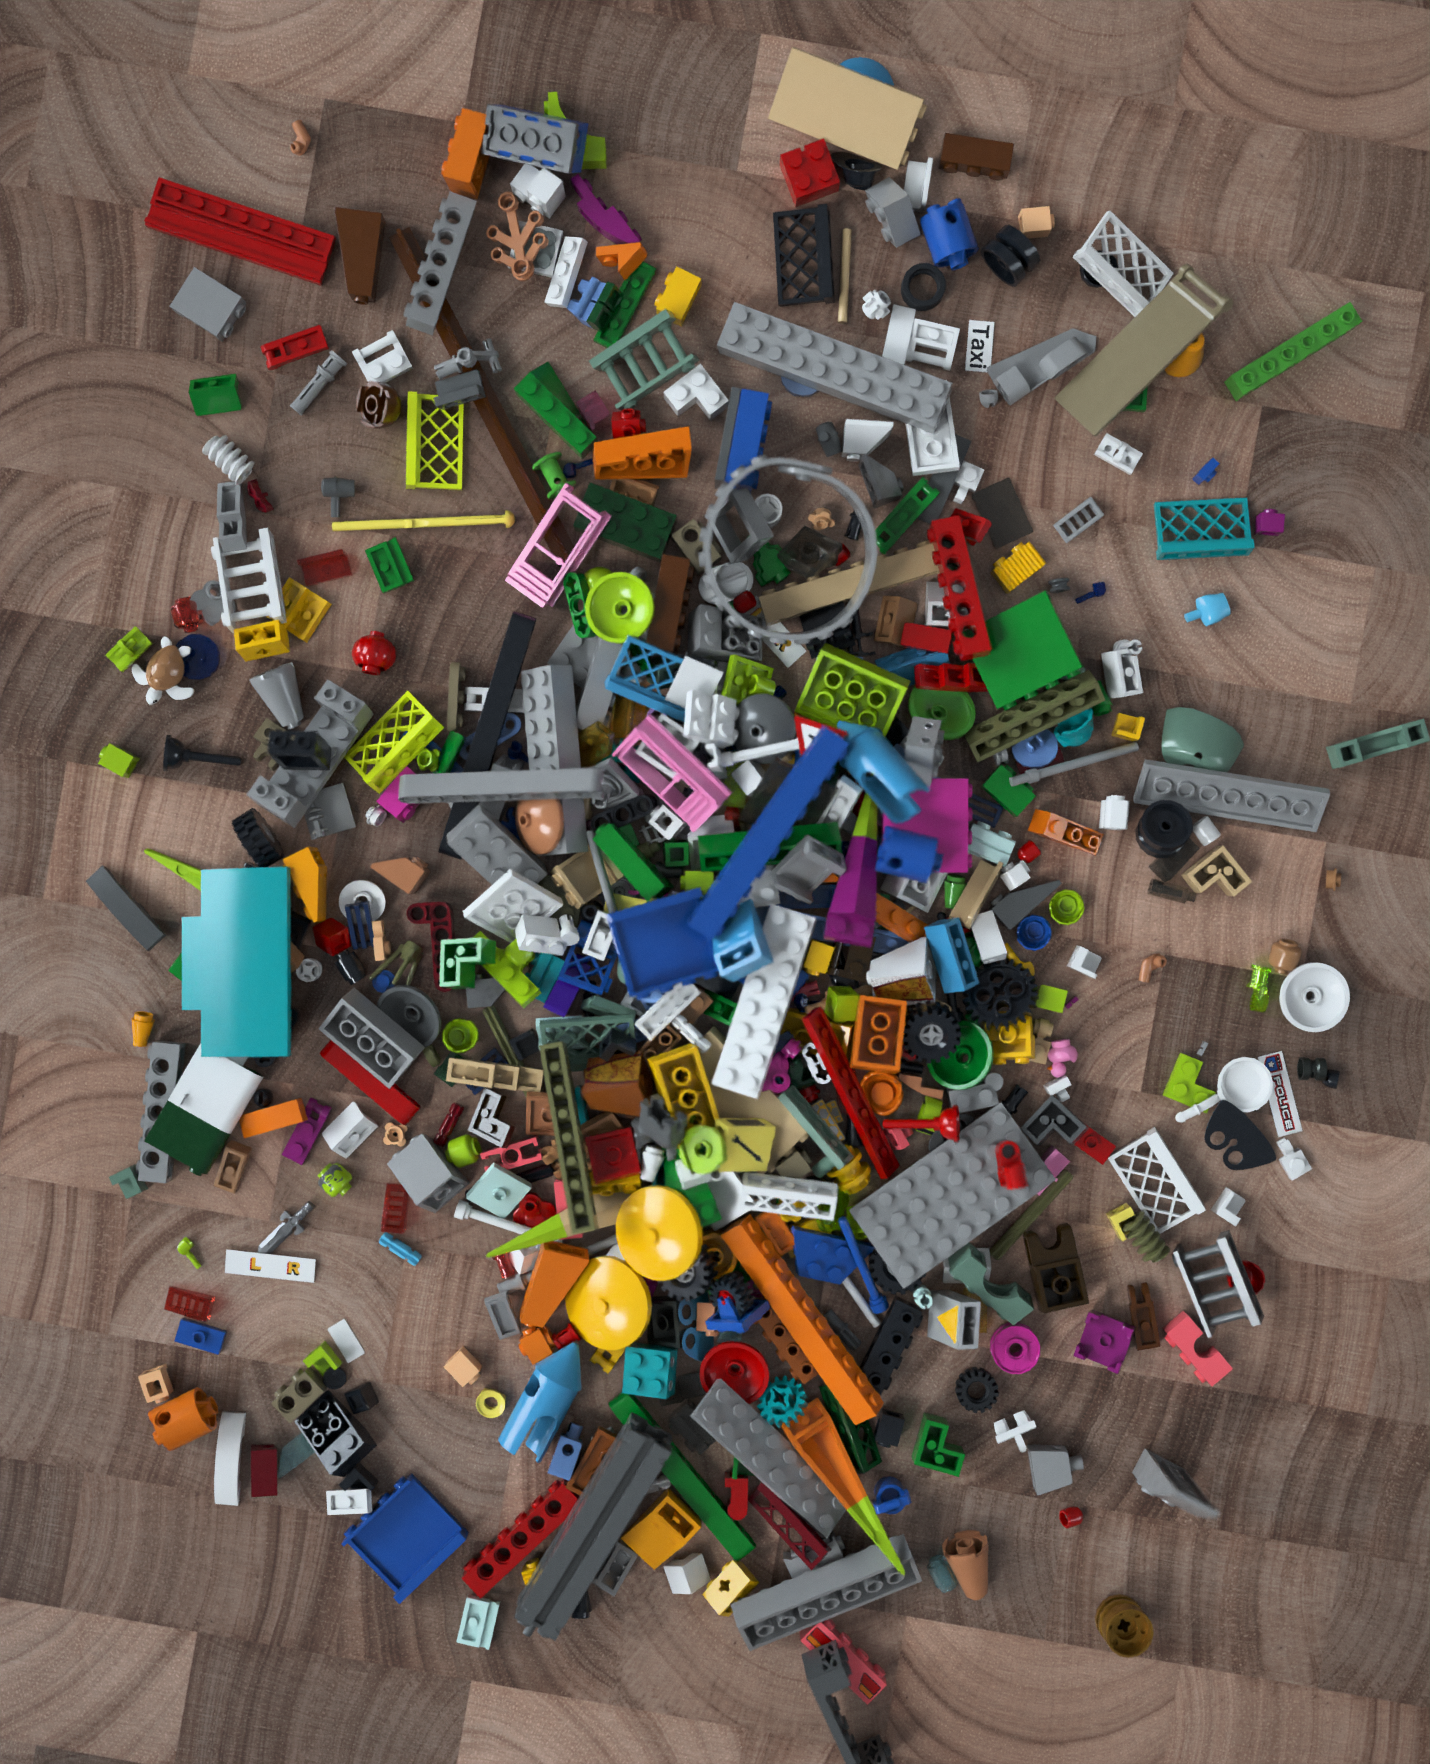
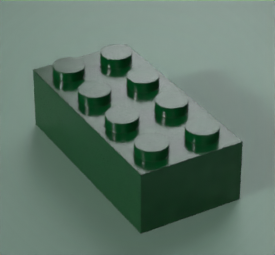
(632, 525)

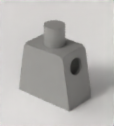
(1051, 1467)

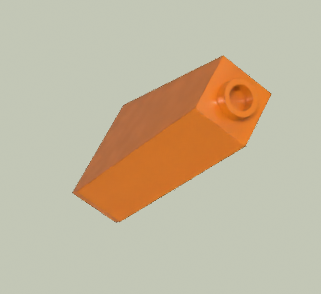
(551, 1279)

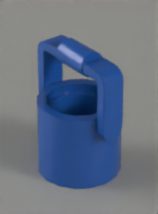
(890, 1496)

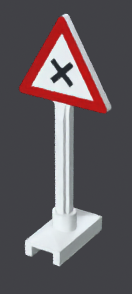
(805, 730)

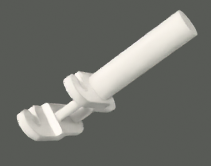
(645, 806)

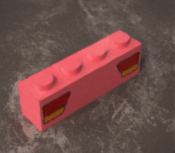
(866, 1679)

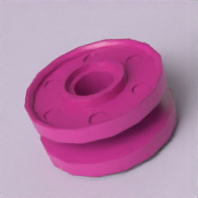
(1019, 1361)

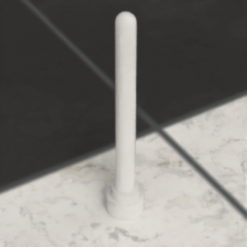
(465, 1211)

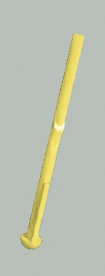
(508, 519)

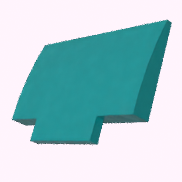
(240, 962)

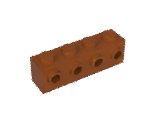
(788, 1349)

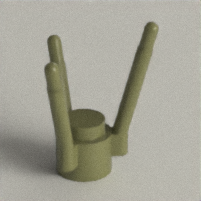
(409, 953)

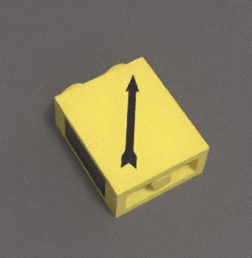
(746, 1142)

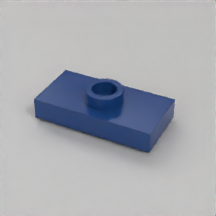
(200, 1336)

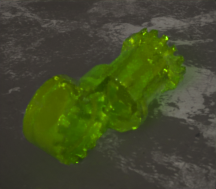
(1258, 981)

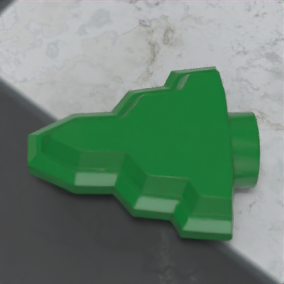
(768, 566)

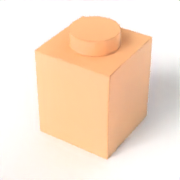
(1036, 222)
(463, 1367)

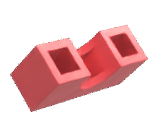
(1209, 1364)

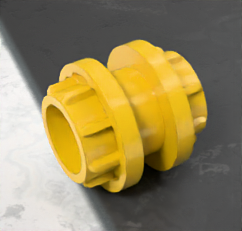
(853, 1175)

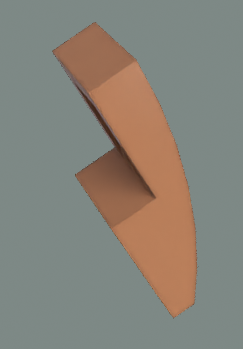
(914, 1082)

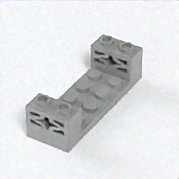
(339, 724)

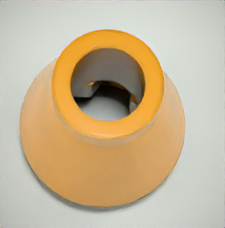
(142, 1026)

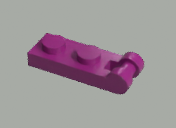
(306, 1132)

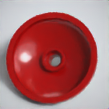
(747, 1380)

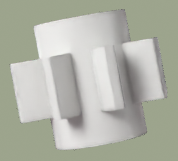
(876, 304)

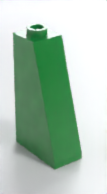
(632, 862)

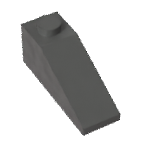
(1017, 904)

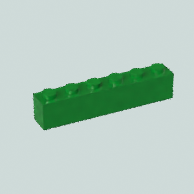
(718, 848)

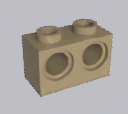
(691, 549)
(795, 1165)
(301, 1396)

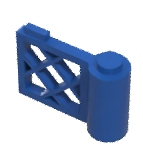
(584, 930)

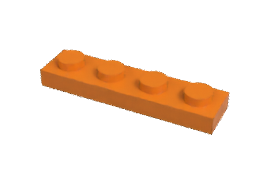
(898, 920)

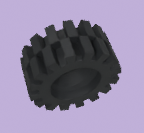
(983, 1402)

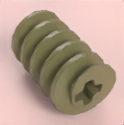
(1146, 1237)

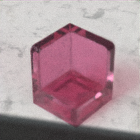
(592, 409)

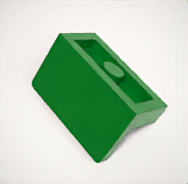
(215, 394)

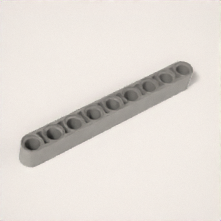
(501, 785)

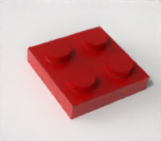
(613, 1155)

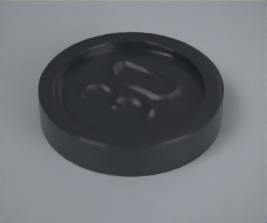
(334, 1378)

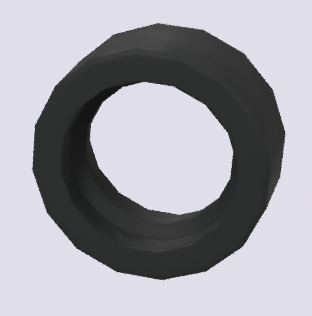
(936, 274)

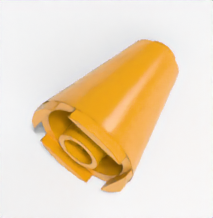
(1188, 360)

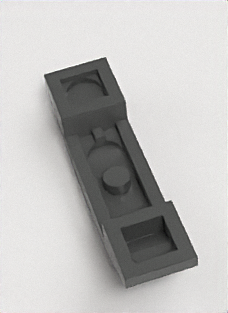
(944, 483)

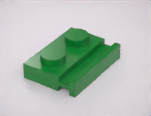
(389, 565)

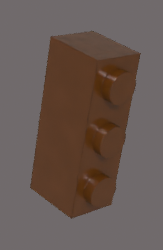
(976, 156)

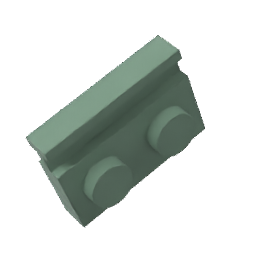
(603, 1007)

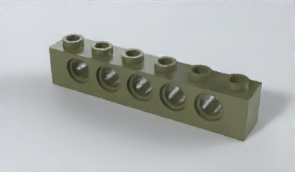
(1034, 715)

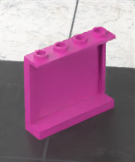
(945, 817)

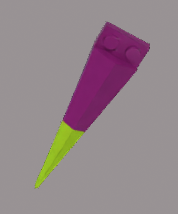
(854, 901)

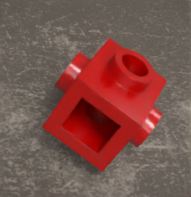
(627, 423)

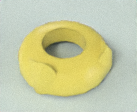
(484, 1409)

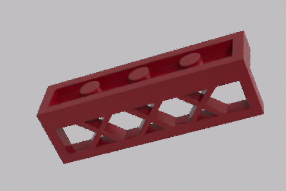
(808, 1535)

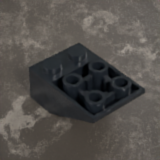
(335, 1434)

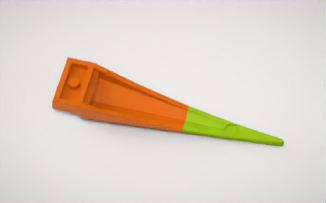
(824, 1452)

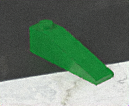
(699, 1196)

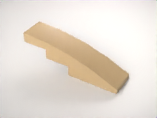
(495, 1075)

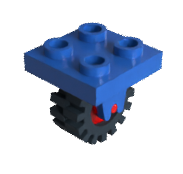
(735, 1305)

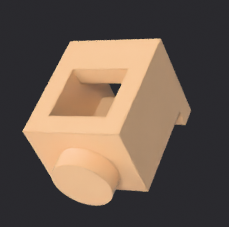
(149, 1387)

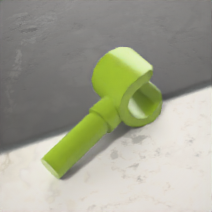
(184, 1248)

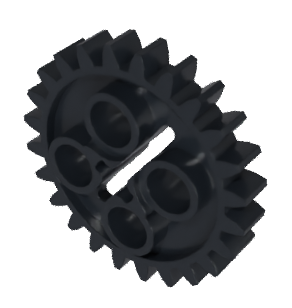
(1018, 1005)

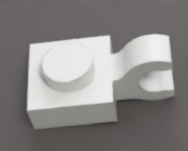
(967, 479)
(1293, 1161)

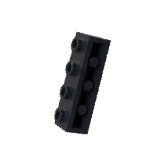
(889, 1342)

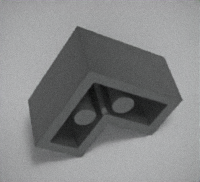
(1054, 1116)

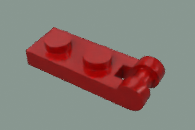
(295, 347)

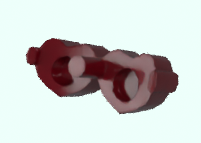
(260, 498)

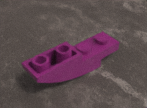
(609, 223)

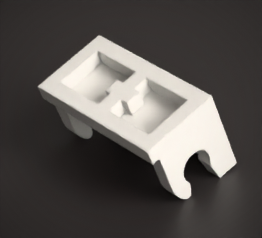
(988, 938)

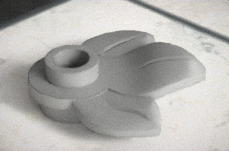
(209, 604)

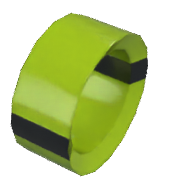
(929, 1109)

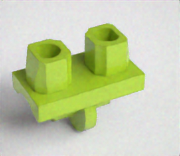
(129, 649)

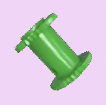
(552, 473)

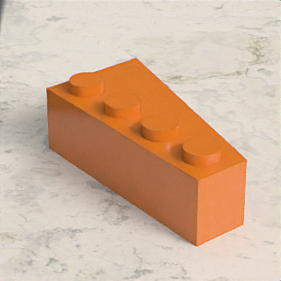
(644, 456)

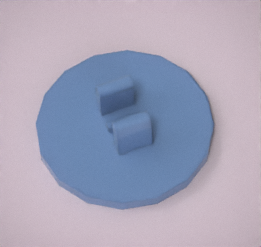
(1036, 750)

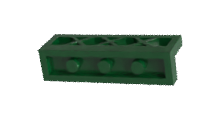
(849, 1434)

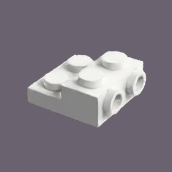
(711, 719)

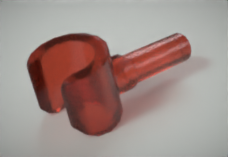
(732, 814)

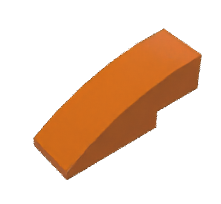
(273, 1118)

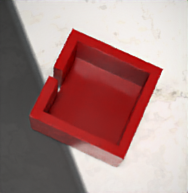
(809, 173)

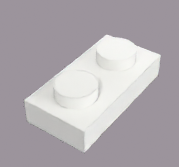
(349, 1501)

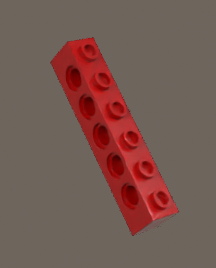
(952, 530)
(481, 1580)

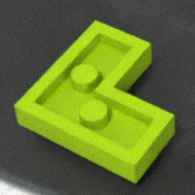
(1182, 1084)

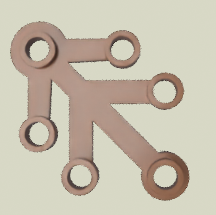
(518, 239)

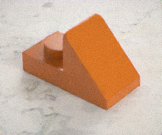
(627, 257)

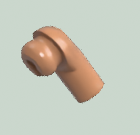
(303, 138)
(1150, 964)

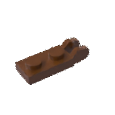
(1143, 1318)

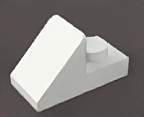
(599, 937)

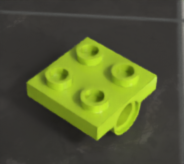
(747, 679)

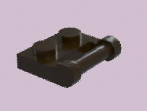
(856, 963)

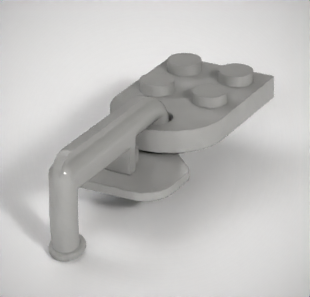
(578, 650)

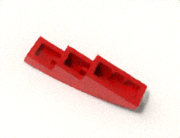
(949, 678)

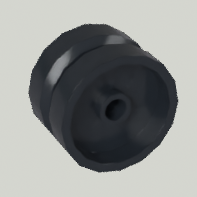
(1010, 255)
(1164, 829)

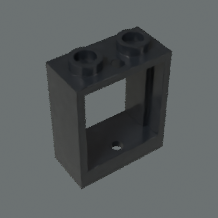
(304, 752)

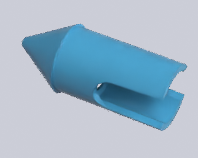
(893, 775)
(545, 1399)

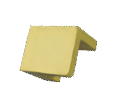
(1118, 1218)

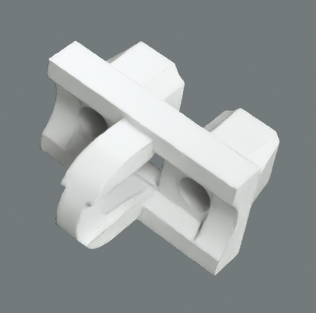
(1125, 459)
(1024, 1425)

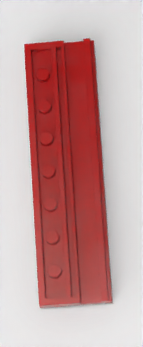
(240, 231)

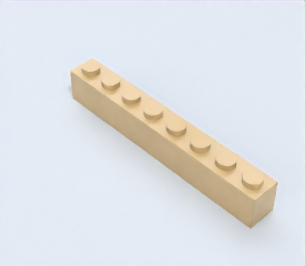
(841, 585)

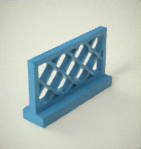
(639, 693)

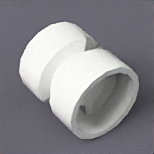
(770, 508)

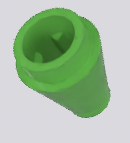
(953, 888)

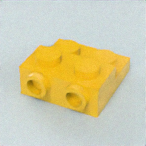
(1013, 1045)

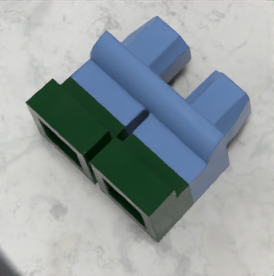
(596, 303)

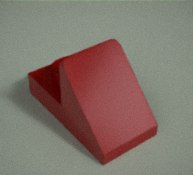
(973, 526)

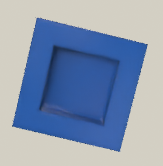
(1206, 472)

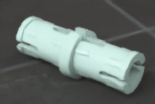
(922, 1296)

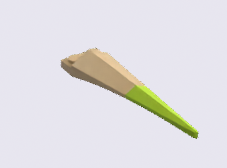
(559, 1225)

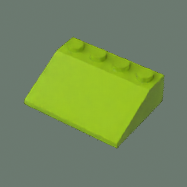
(851, 691)

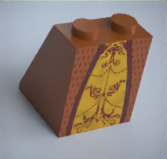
(617, 1084)

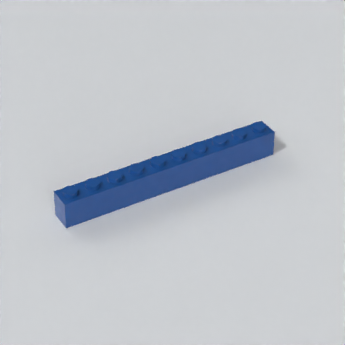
(767, 833)

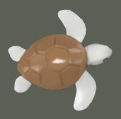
(164, 673)

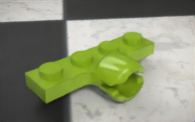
(509, 974)

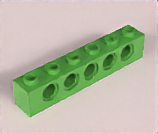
(1293, 351)

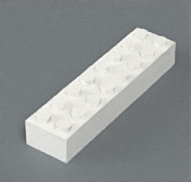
(764, 1004)

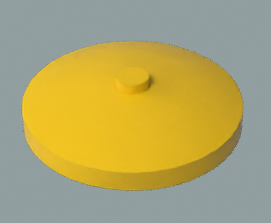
(659, 1232)
(609, 1303)

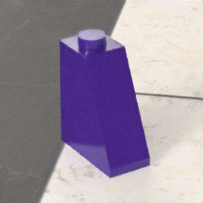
(563, 993)

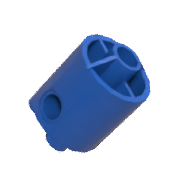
(949, 235)
(908, 854)

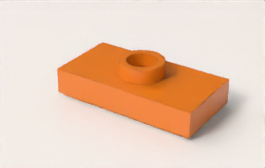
(776, 1231)

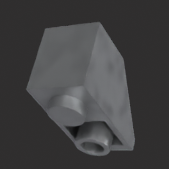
(485, 993)

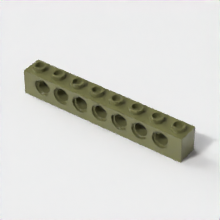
(568, 1137)

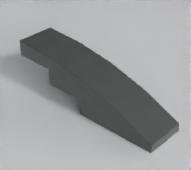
(125, 908)

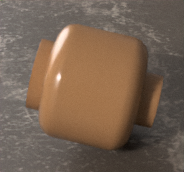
(1285, 955)

